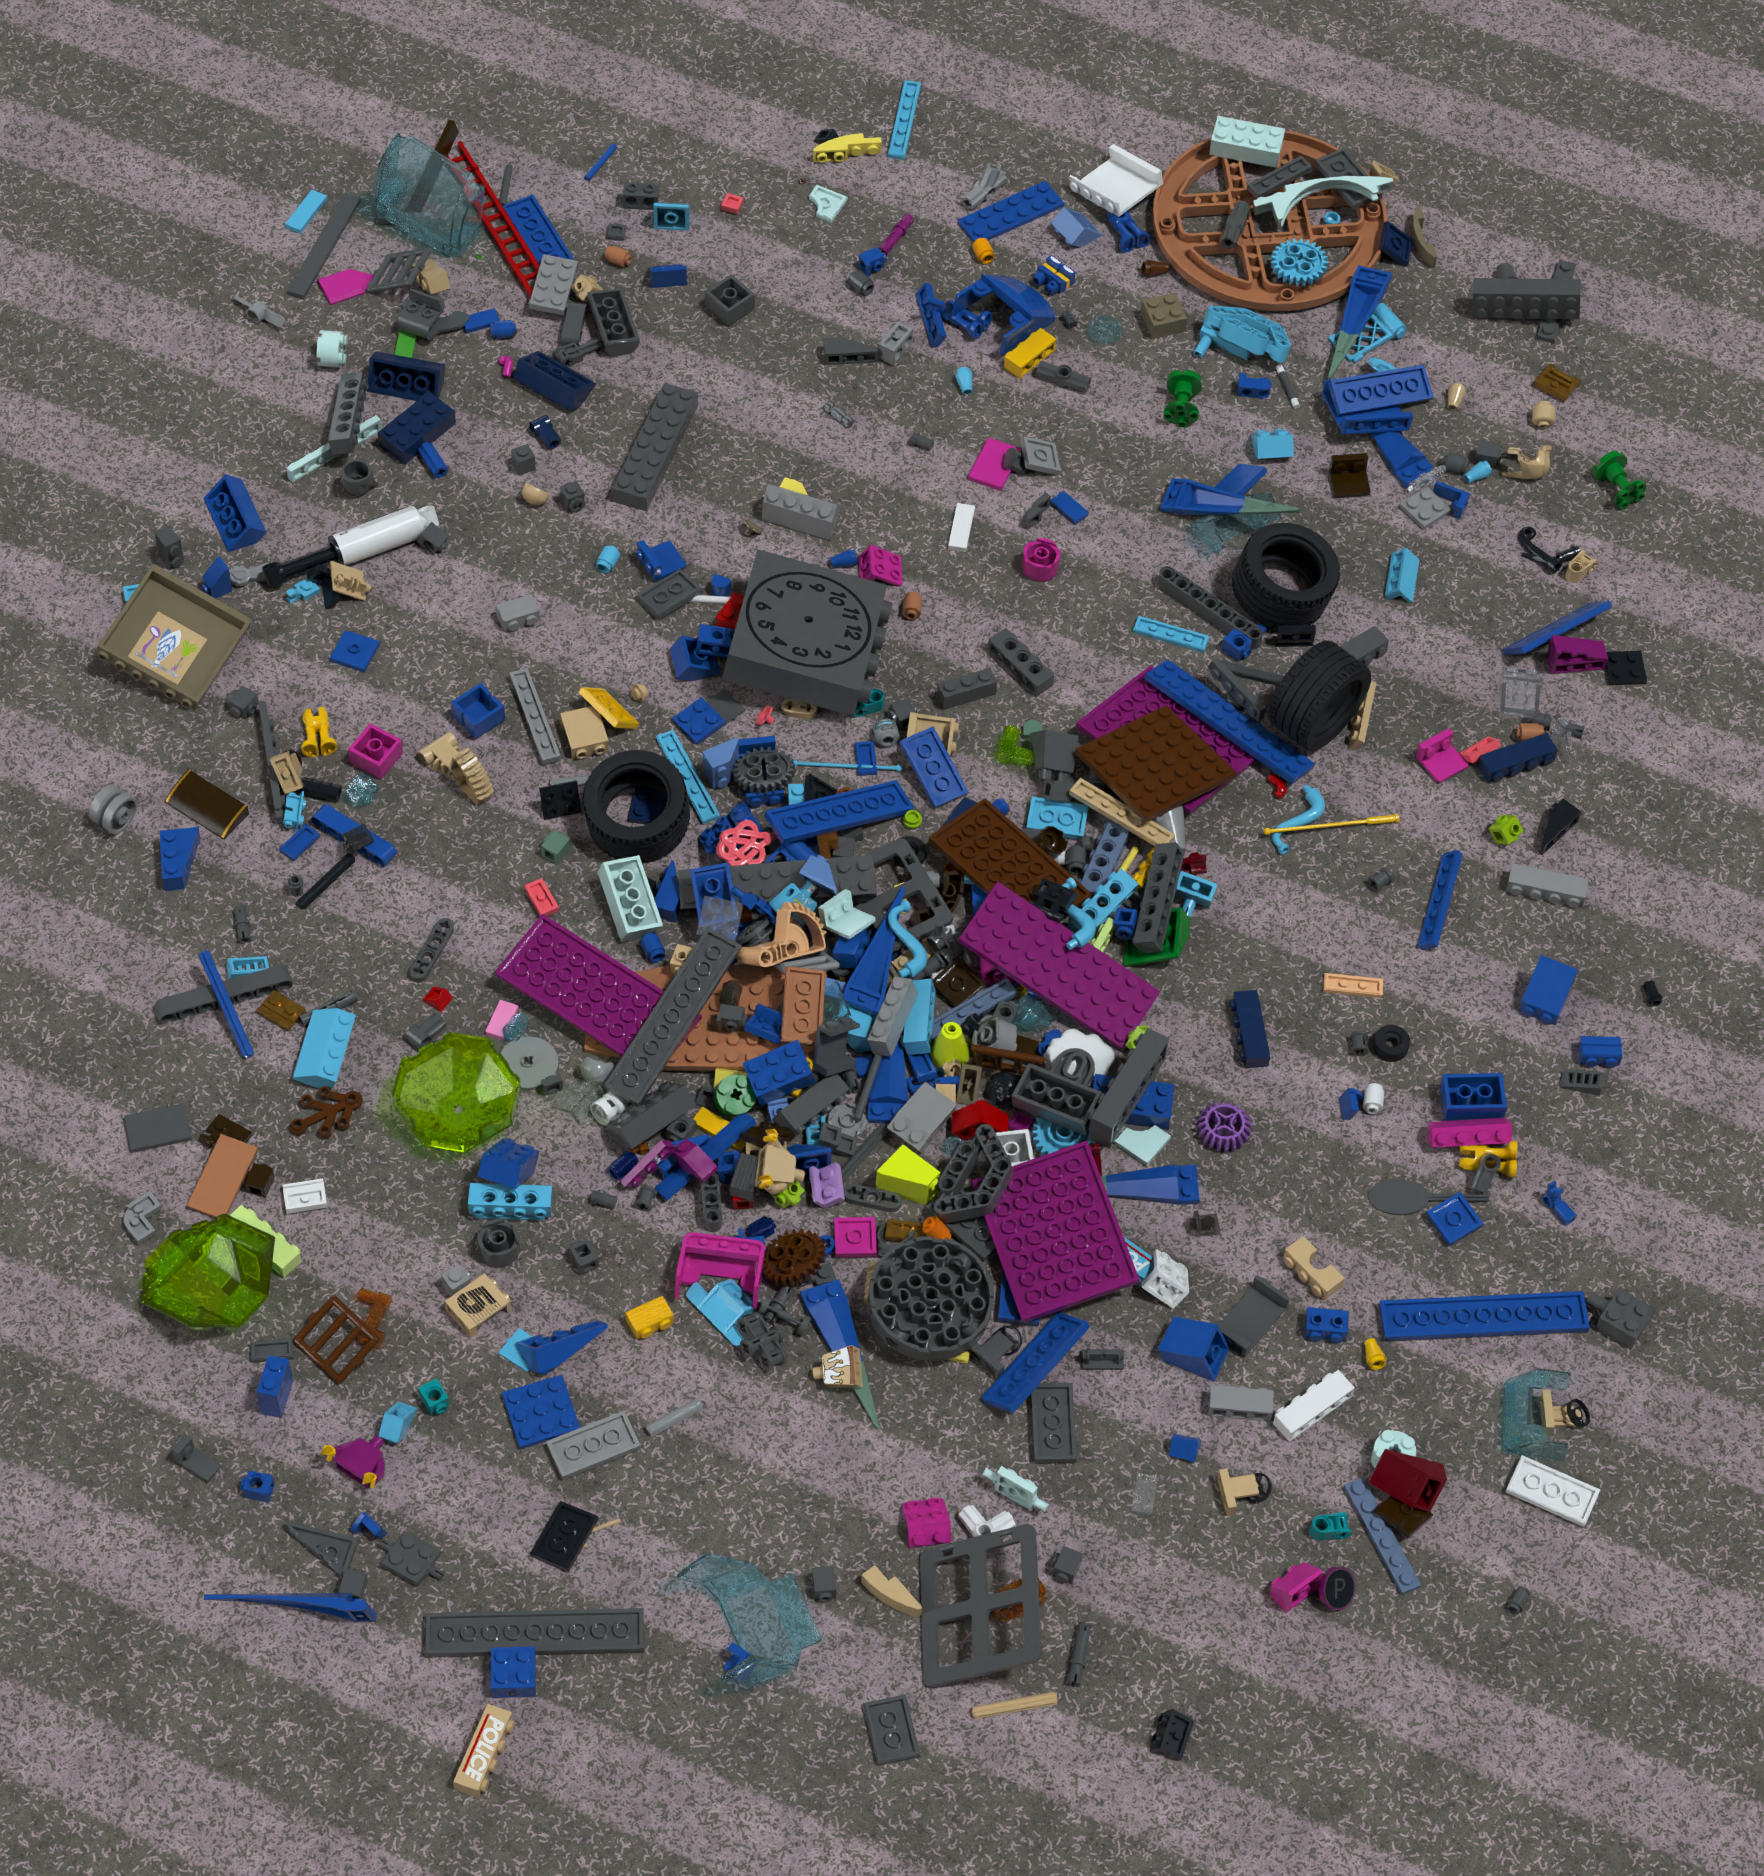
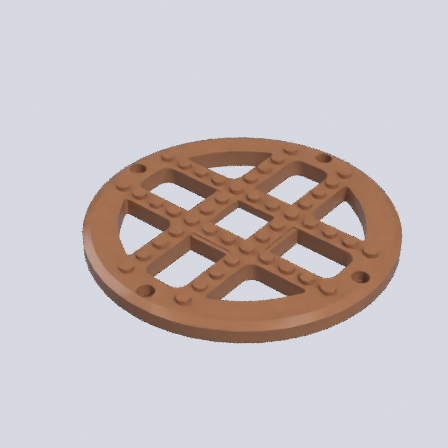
(1185, 249)

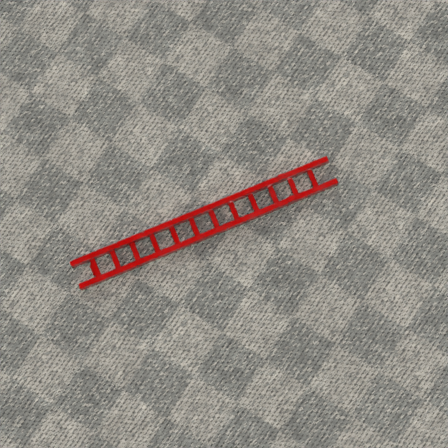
(509, 226)

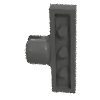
(1237, 692)

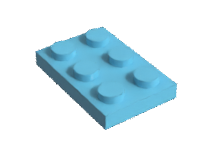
(1063, 815)

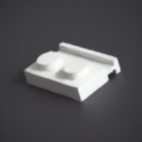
(304, 1196)

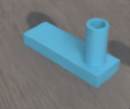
(1210, 336)

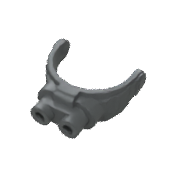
(883, 1246)

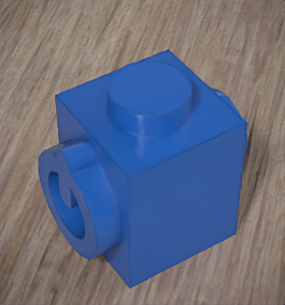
(1125, 923)

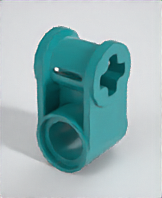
(874, 705)
(1334, 1527)

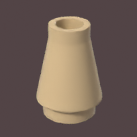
(1455, 395)

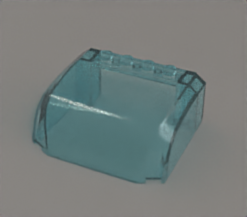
(428, 196)

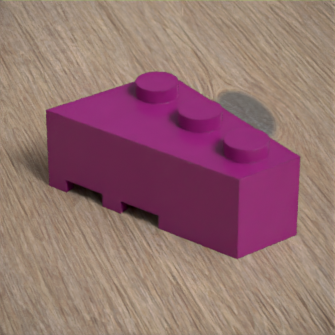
(1575, 655)

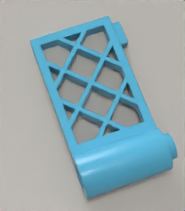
(1386, 323)

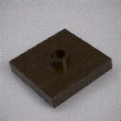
(957, 983)
(1403, 1517)

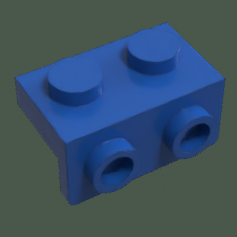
(765, 1023)

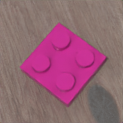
(855, 1237)

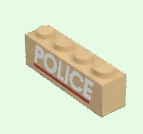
(483, 1751)

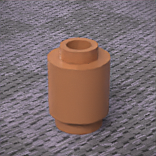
(618, 256)
(912, 605)
(1528, 730)

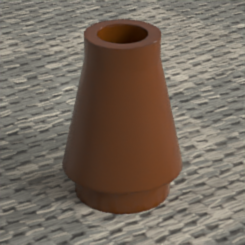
(1152, 268)

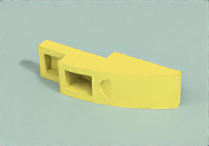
(841, 147)

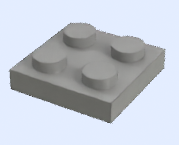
(1040, 455)
(1425, 508)

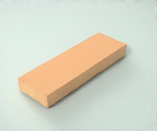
(1353, 985)

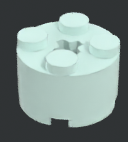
(331, 348)
(1393, 1441)

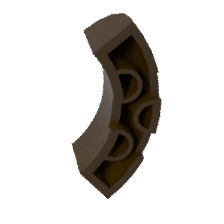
(950, 889)

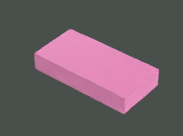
(501, 1016)

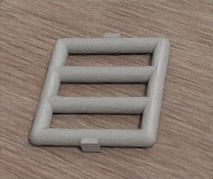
(818, 961)

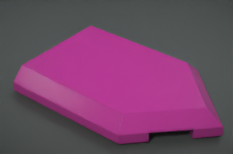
(344, 285)

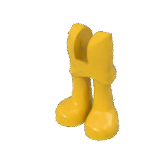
(315, 725)
(1508, 1153)

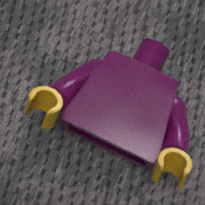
(359, 1460)

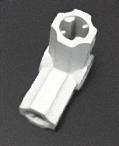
(977, 1524)

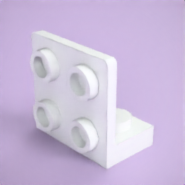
(1167, 1280)

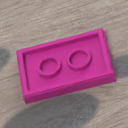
(989, 465)

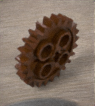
(794, 1257)

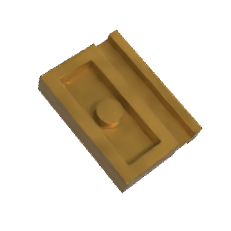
(281, 1010)

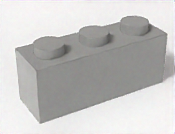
(1240, 1402)

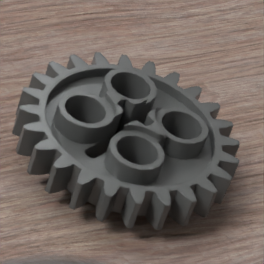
(779, 770)

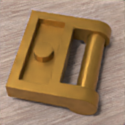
(1557, 382)

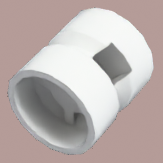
(608, 1107)

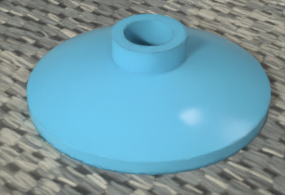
(1380, 365)

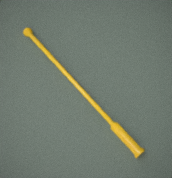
(1370, 821)

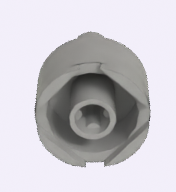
(996, 1034)

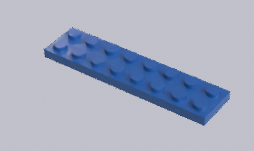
(838, 811)

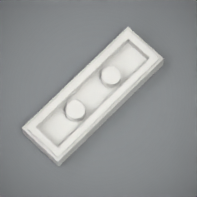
(961, 527)

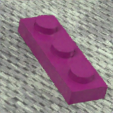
(648, 1164)

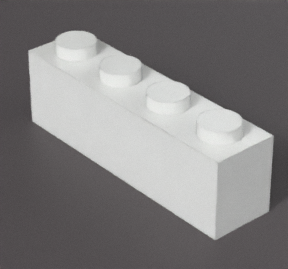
(1313, 1405)

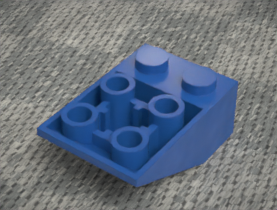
(739, 813)

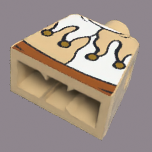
(841, 1368)

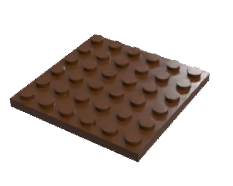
(1155, 763)

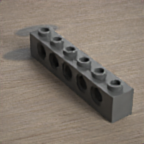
(348, 413)
(1158, 897)

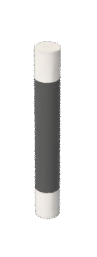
(1286, 383)

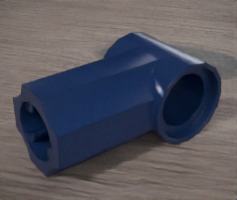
(544, 430)

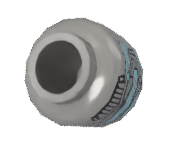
(886, 732)

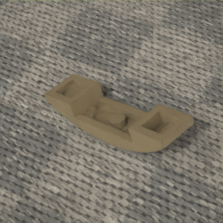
(1426, 252)

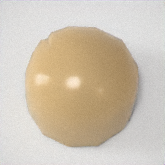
(534, 495)

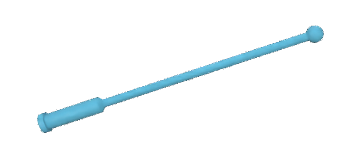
(898, 768)

